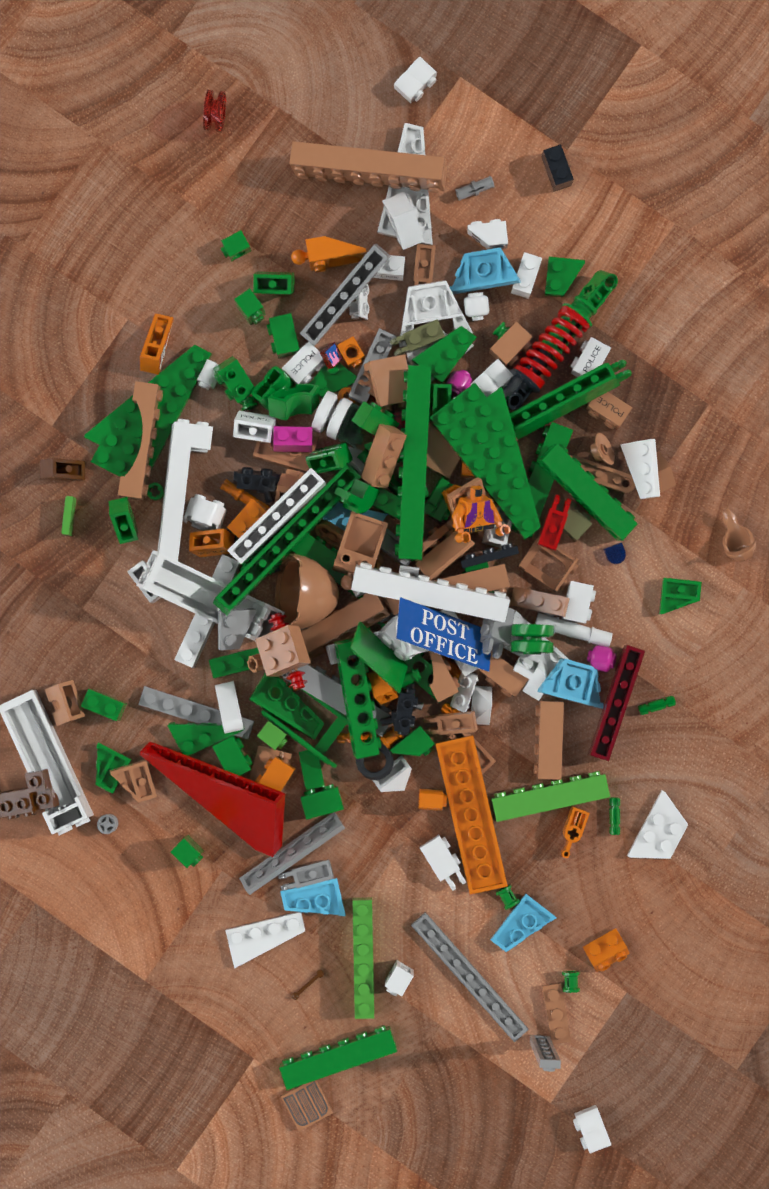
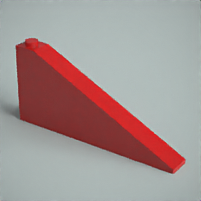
(239, 803)

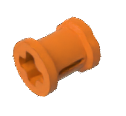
(390, 738)

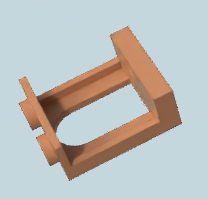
(554, 584)

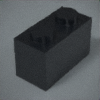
(557, 168)

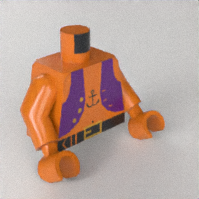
(476, 514)

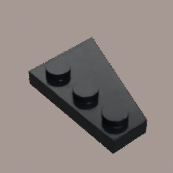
(489, 555)

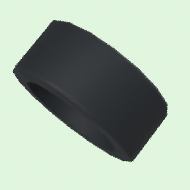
(382, 773)

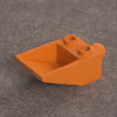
(328, 253)

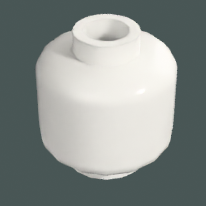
(476, 306)

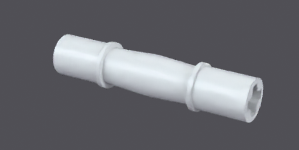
(576, 630)

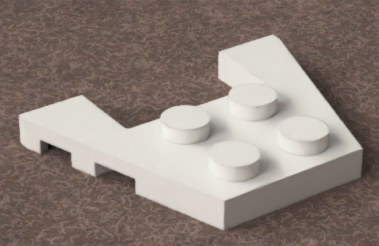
(429, 303)

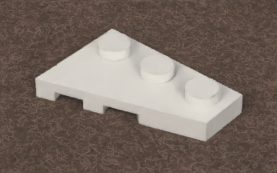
(643, 466)

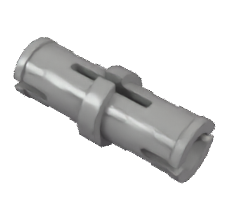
(474, 188)

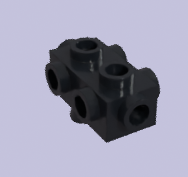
(261, 481)
(402, 717)

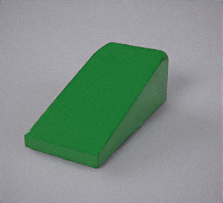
(311, 770)

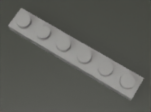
(187, 709)
(292, 853)
(545, 1052)

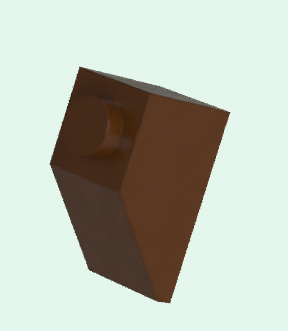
(62, 469)

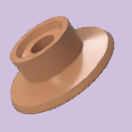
(602, 449)

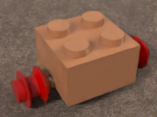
(284, 651)

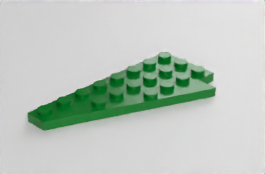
(122, 430)
(486, 442)

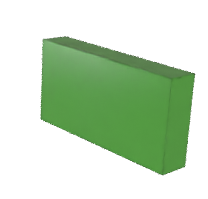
(68, 516)

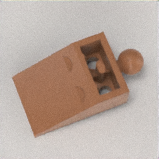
(359, 544)

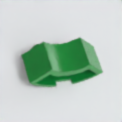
(293, 401)

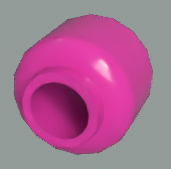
(460, 381)
(602, 658)

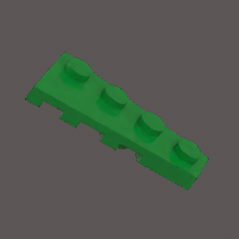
(279, 700)

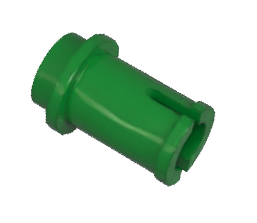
(412, 677)

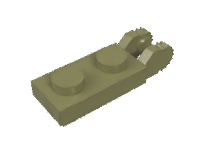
(418, 337)

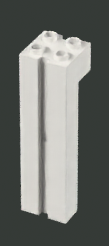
(183, 440)
(197, 592)
(42, 750)

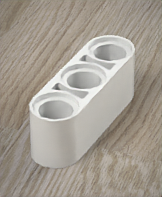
(229, 707)

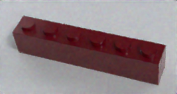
(616, 702)

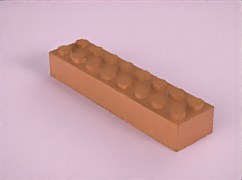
(368, 166)

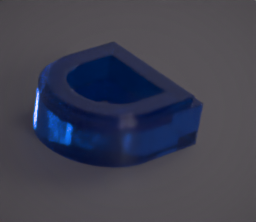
(615, 554)

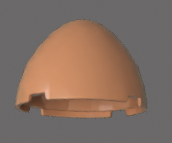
(305, 591)

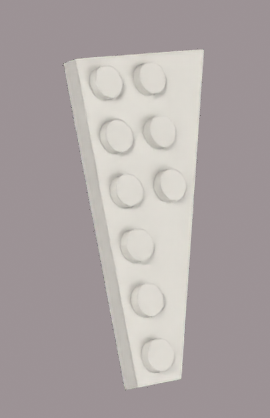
(413, 143)

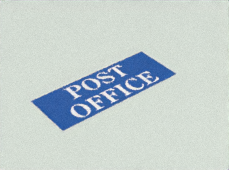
(441, 634)

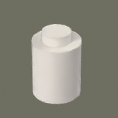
(207, 374)

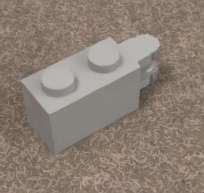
(496, 634)

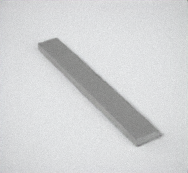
(469, 977)

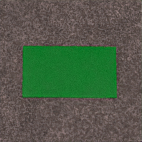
(379, 657)

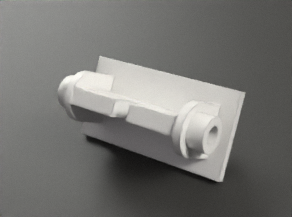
(360, 307)
(462, 699)

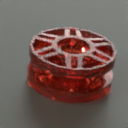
(214, 110)

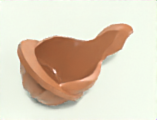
(738, 540)

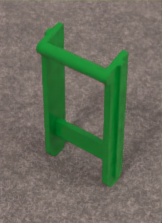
(325, 742)

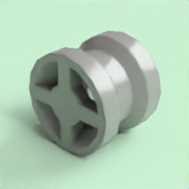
(104, 824)

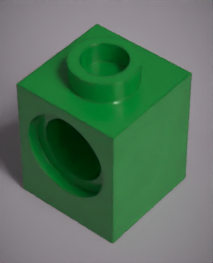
(235, 246)

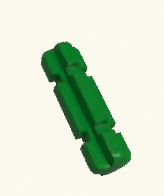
(656, 705)
(614, 816)

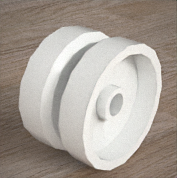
(331, 415)

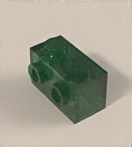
(351, 432)

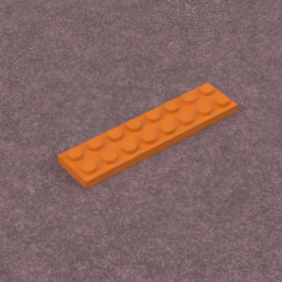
(471, 814)

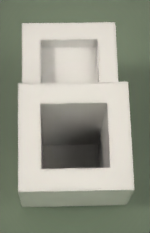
(535, 674)

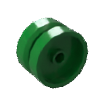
(532, 638)

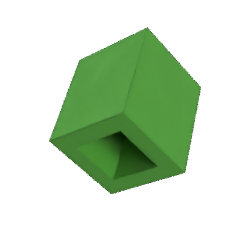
(272, 736)

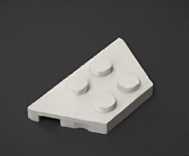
(660, 831)

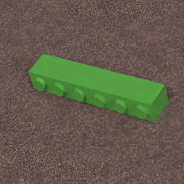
(550, 797)
(363, 958)

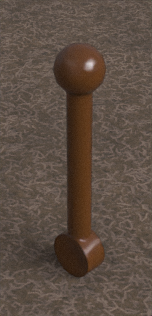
(319, 974)

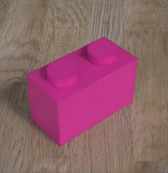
(292, 439)

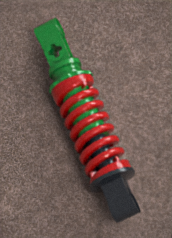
(557, 338)

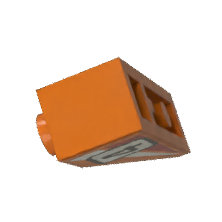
(156, 344)

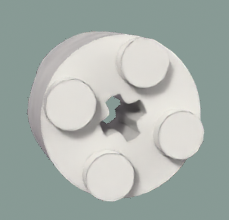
(204, 513)

